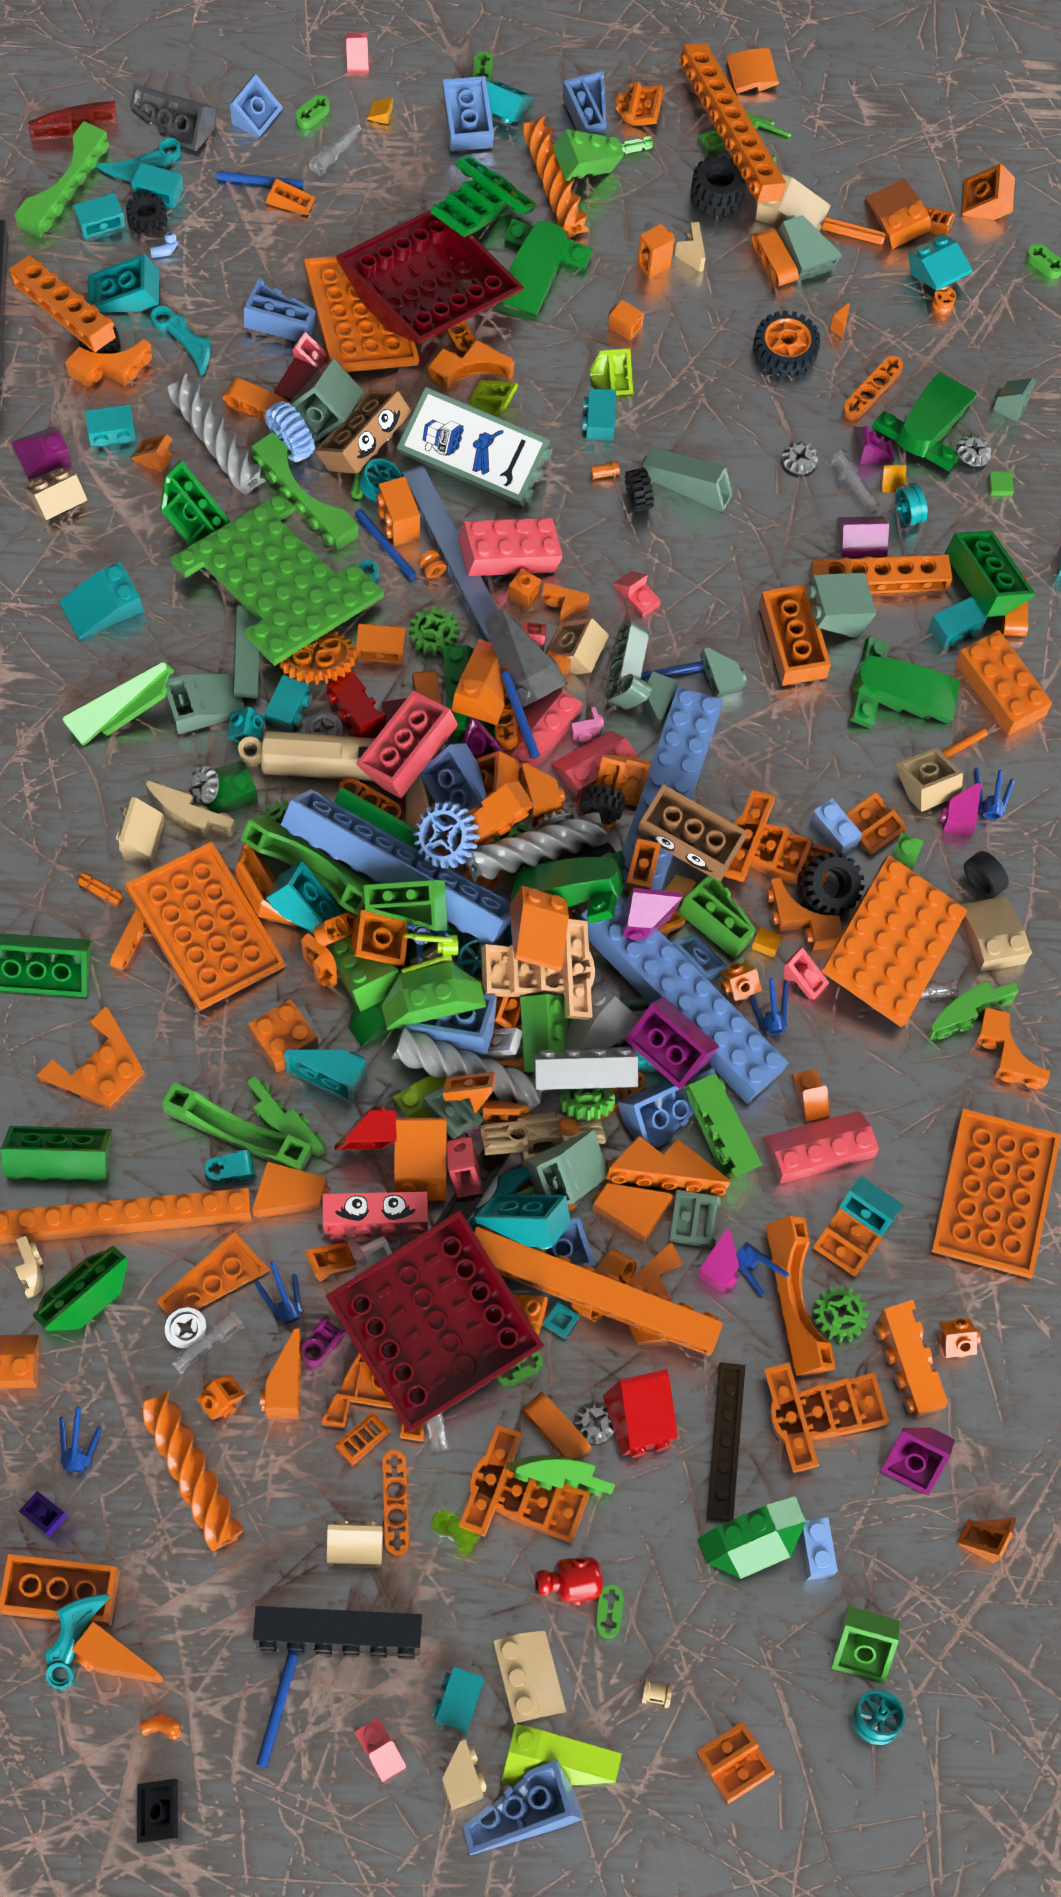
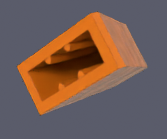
(288, 1191)
(631, 1208)

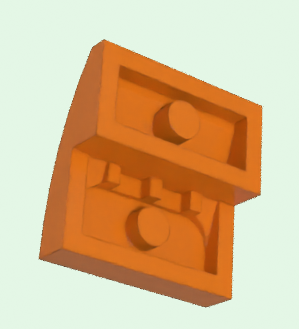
(752, 69)
(624, 774)
(875, 823)
(847, 1242)
(735, 1762)

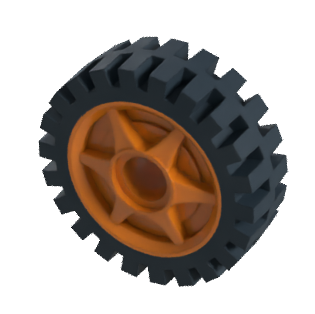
(801, 345)

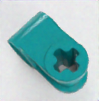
(232, 1168)

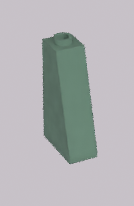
(690, 477)

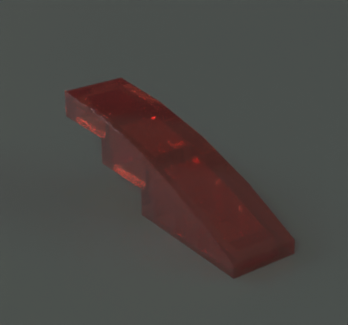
(66, 121)

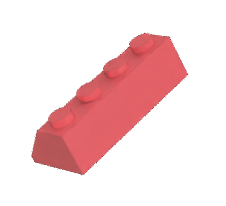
(549, 722)
(407, 743)
(821, 1146)

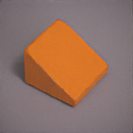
(839, 320)

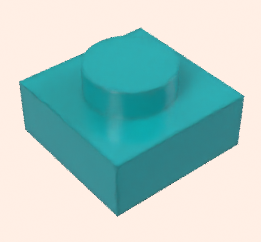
(561, 1320)

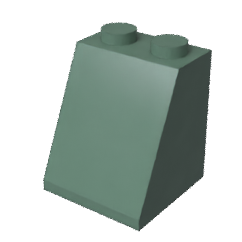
(327, 399)
(841, 602)

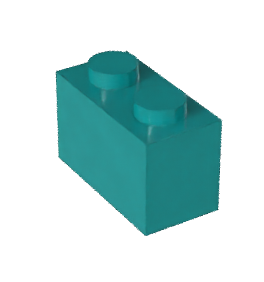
(158, 181)
(99, 215)
(600, 414)
(110, 425)
(958, 622)
(287, 704)
(871, 1206)
(459, 1700)

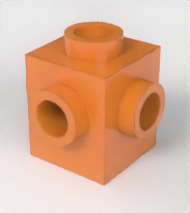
(740, 981)
(958, 1337)
(216, 1398)

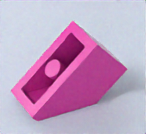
(962, 812)
(721, 1264)

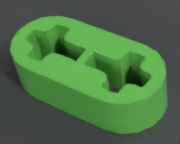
(483, 70)
(311, 110)
(1044, 261)
(522, 1373)
(616, 1612)

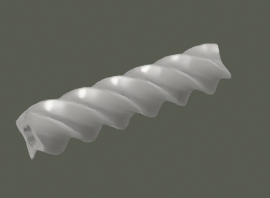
(218, 441)
(533, 845)
(443, 1060)

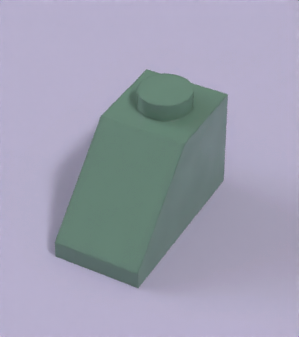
(1013, 398)
(722, 673)
(660, 698)

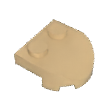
(30, 1272)

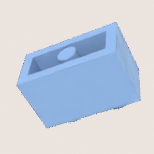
(835, 827)
(818, 1549)

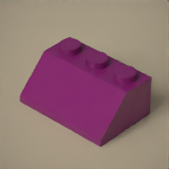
(671, 1042)

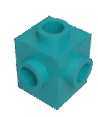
(245, 723)

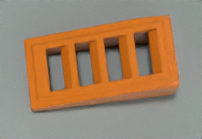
(288, 204)
(943, 216)
(344, 1452)

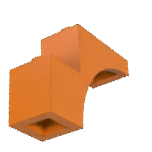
(479, 359)
(121, 366)
(820, 929)
(1011, 1064)

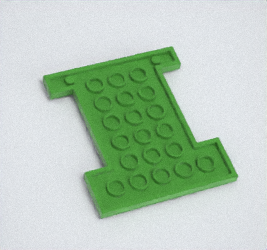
(279, 579)

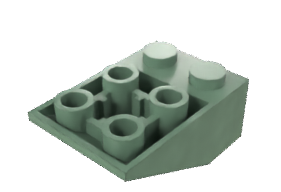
(201, 700)
(569, 1167)

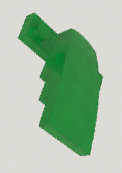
(479, 199)
(539, 261)
(930, 421)
(899, 687)
(579, 881)

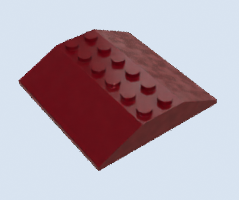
(425, 277)
(434, 1321)

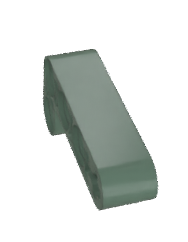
(624, 680)

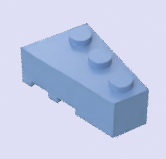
(586, 102)
(277, 314)

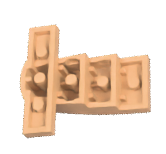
(515, 978)

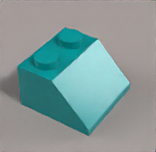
(507, 101)
(938, 262)

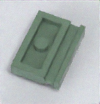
(458, 1113)

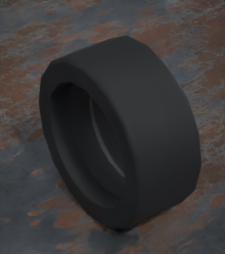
(986, 874)

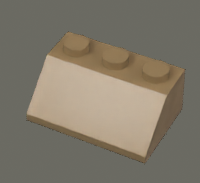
(528, 1677)

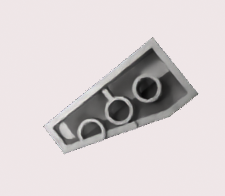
(175, 116)
(529, 667)

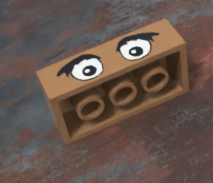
(363, 431)
(691, 832)

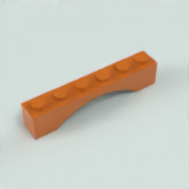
(788, 1246)

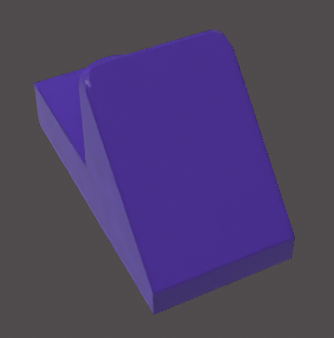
(44, 1514)

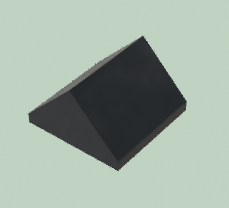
(159, 1811)

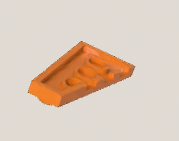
(216, 1275)

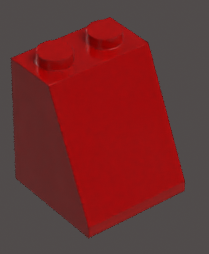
(642, 1413)

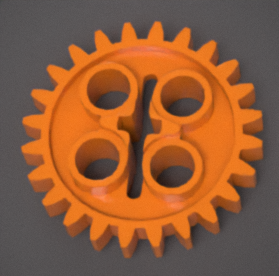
(332, 660)

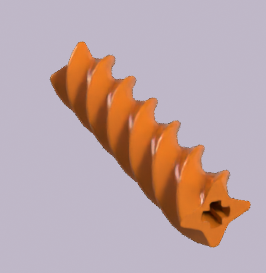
(562, 200)
(187, 1467)

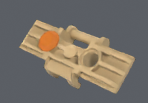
(535, 1129)

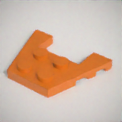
(106, 1073)
(650, 1280)
(361, 1388)

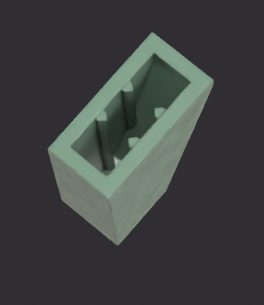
(807, 245)

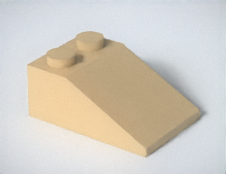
(795, 201)
(995, 934)

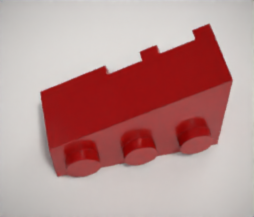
(355, 706)

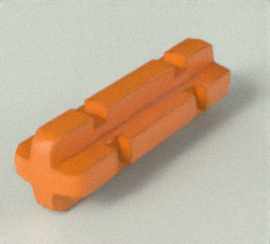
(100, 888)

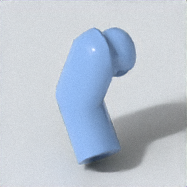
(166, 248)

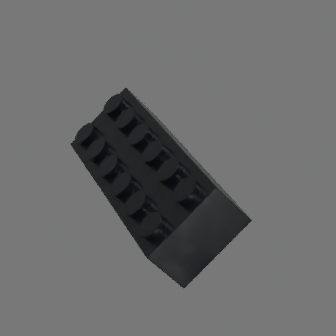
(337, 1631)

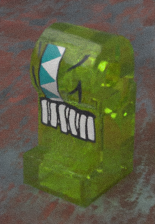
(447, 1526)

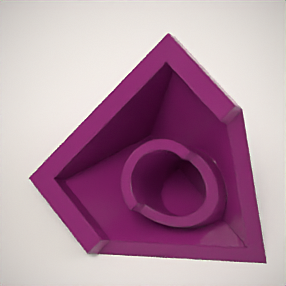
(871, 448)
(480, 740)

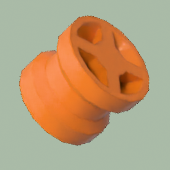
(945, 294)
(432, 564)

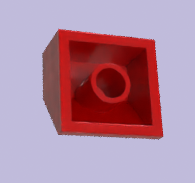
(371, 1132)

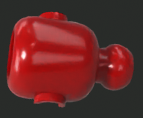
(573, 1580)

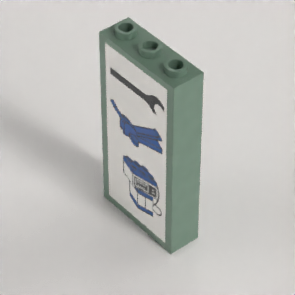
(475, 447)

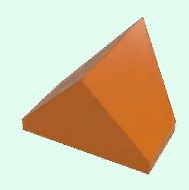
(987, 1537)

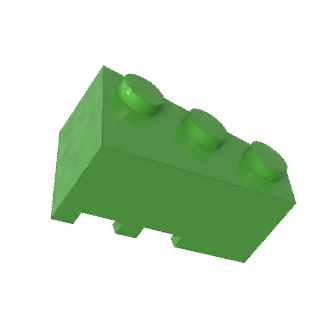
(586, 153)
(414, 902)
(717, 916)
(363, 978)

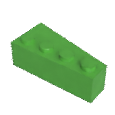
(722, 1127)

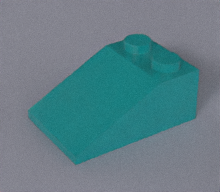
(125, 286)
(102, 601)
(303, 898)
(329, 1069)
(527, 1218)

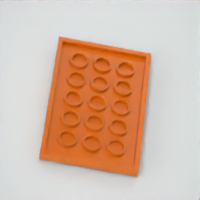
(348, 327)
(205, 926)
(894, 941)
(996, 1193)

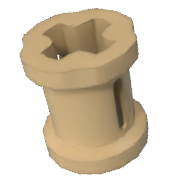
(656, 1693)

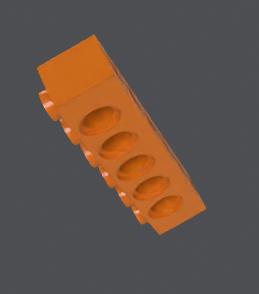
(62, 303)
(892, 580)

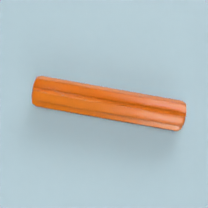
(853, 230)

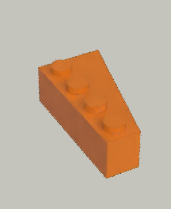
(497, 814)
(910, 1360)

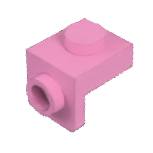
(588, 729)

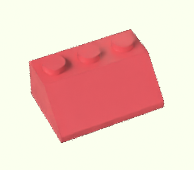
(582, 765)

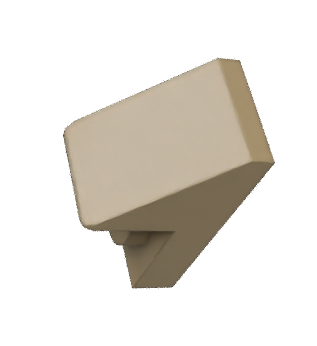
(692, 249)

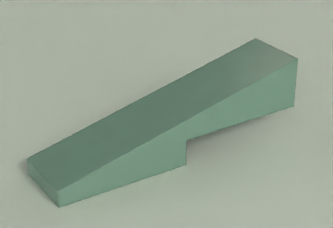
(245, 657)

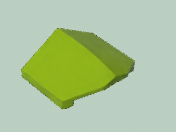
(613, 371)
(492, 396)

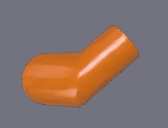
(162, 1723)

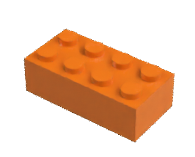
(793, 635)
(1003, 682)
(42, 1586)

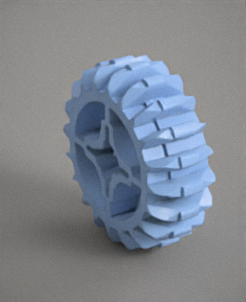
(291, 430)
(434, 820)

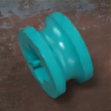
(369, 564)

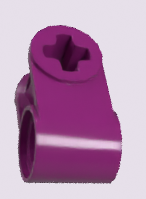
(323, 1338)

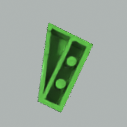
(542, 1026)

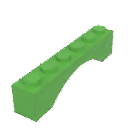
(40, 210)
(332, 522)
(274, 840)
(204, 1115)

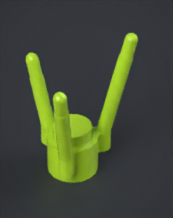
(445, 945)

